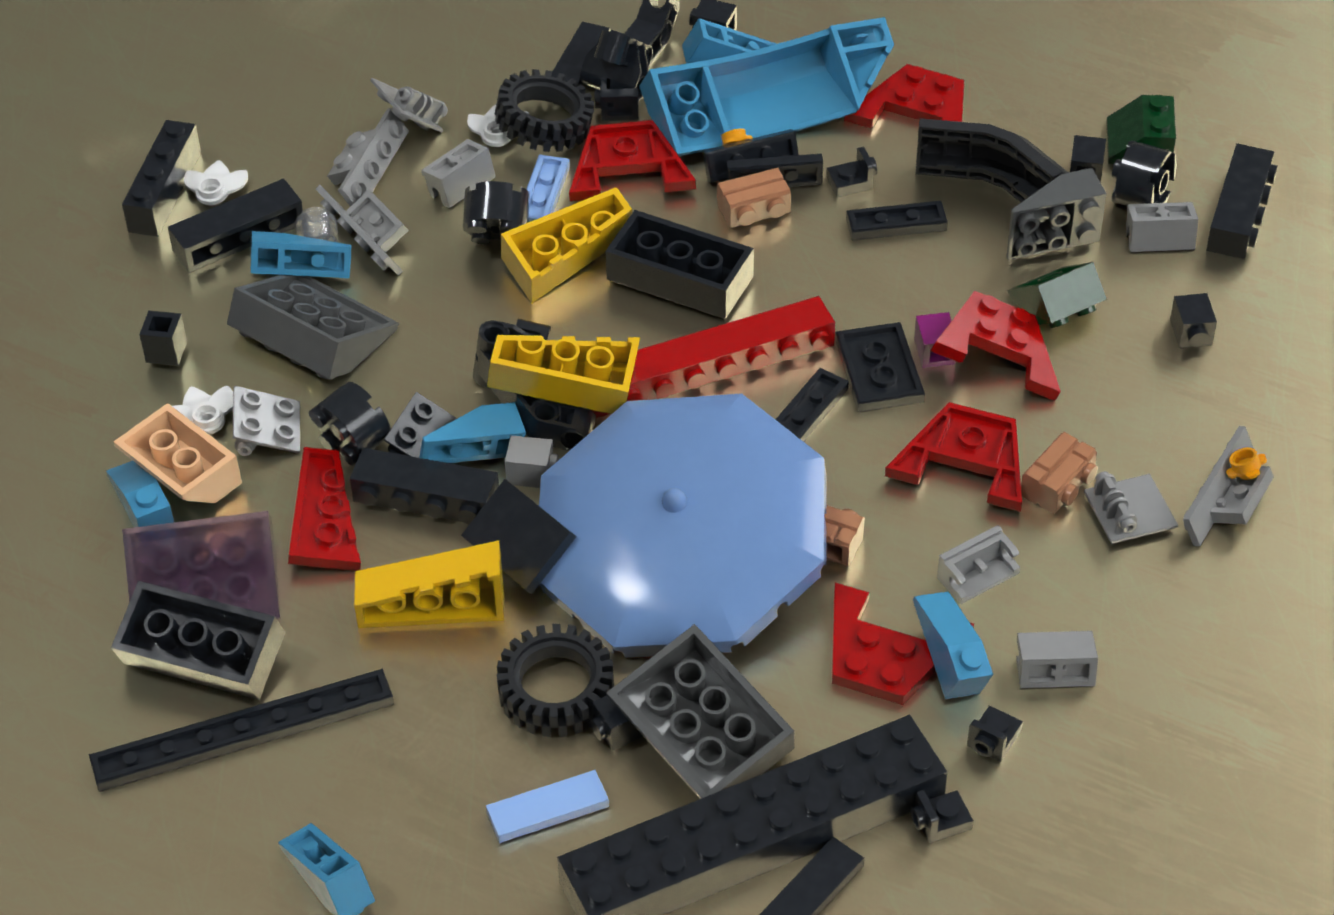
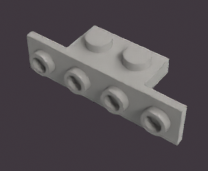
(367, 157)
(373, 223)
(1226, 498)

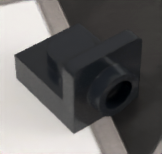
(617, 103)
(853, 176)
(994, 733)
(941, 815)

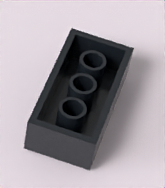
(680, 264)
(198, 640)

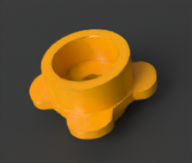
(734, 136)
(1245, 464)

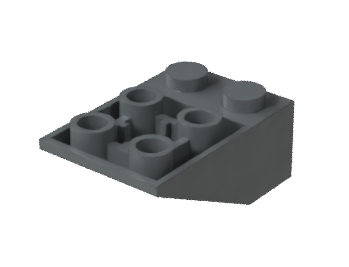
(1058, 216)

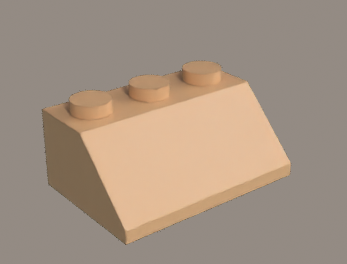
(181, 456)

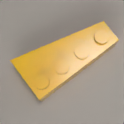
(563, 242)
(565, 370)
(433, 589)

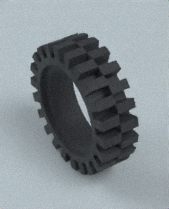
(541, 131)
(544, 646)

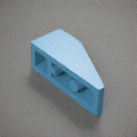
(715, 41)
(298, 256)
(475, 436)
(140, 495)
(953, 646)
(328, 871)

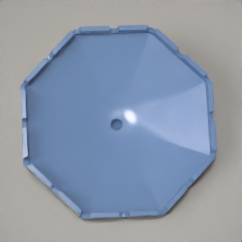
(685, 522)

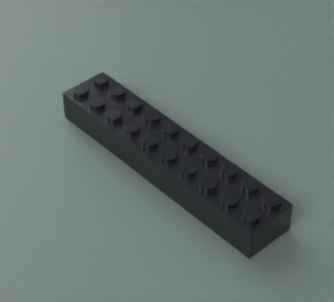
(754, 825)

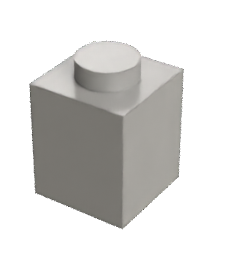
(528, 460)

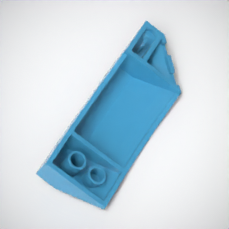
(769, 87)

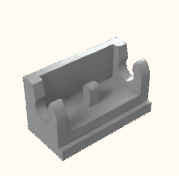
(457, 170)
(1161, 226)
(978, 564)
(1056, 659)

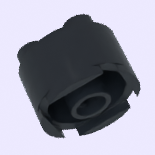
(1143, 174)
(494, 210)
(349, 422)

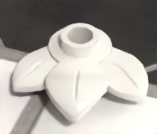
(488, 129)
(215, 183)
(207, 410)

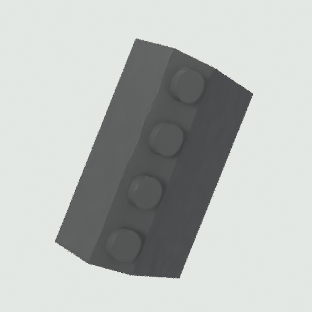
(309, 323)
(703, 715)

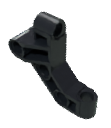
(627, 56)
(540, 417)

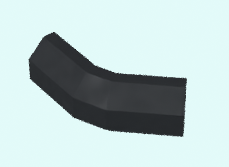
(983, 154)

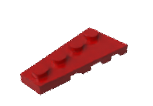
(322, 517)

